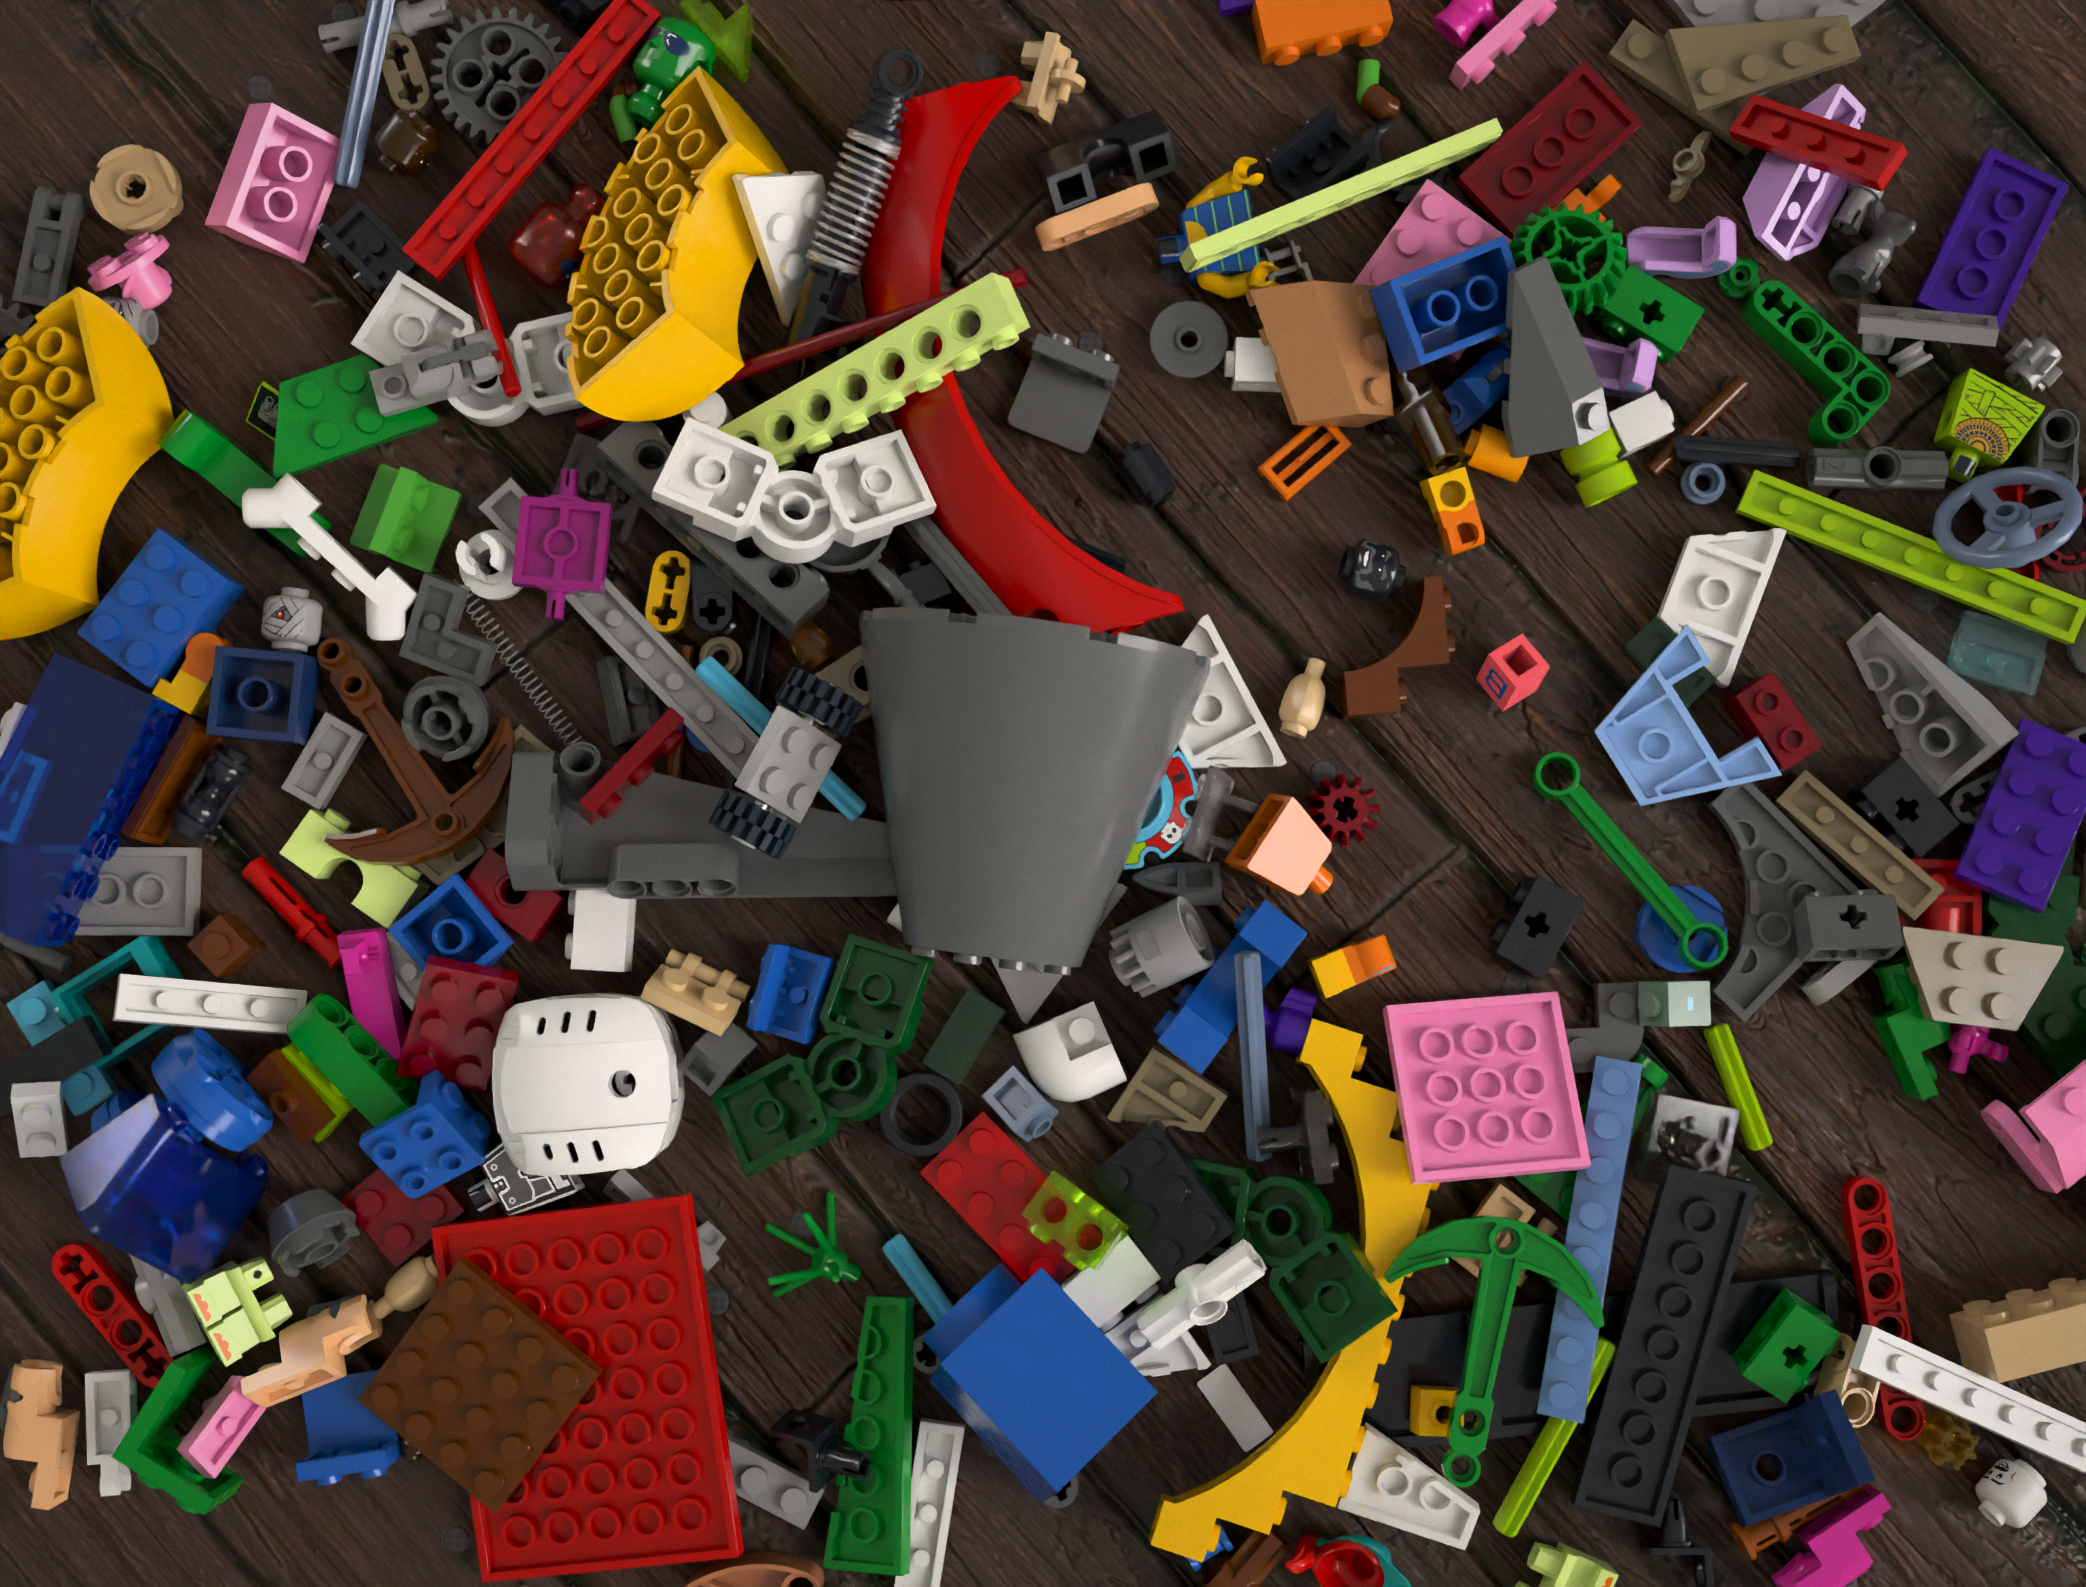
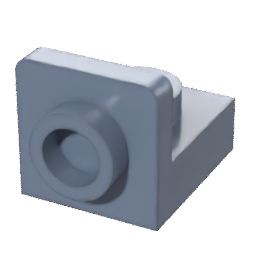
(1020, 1105)

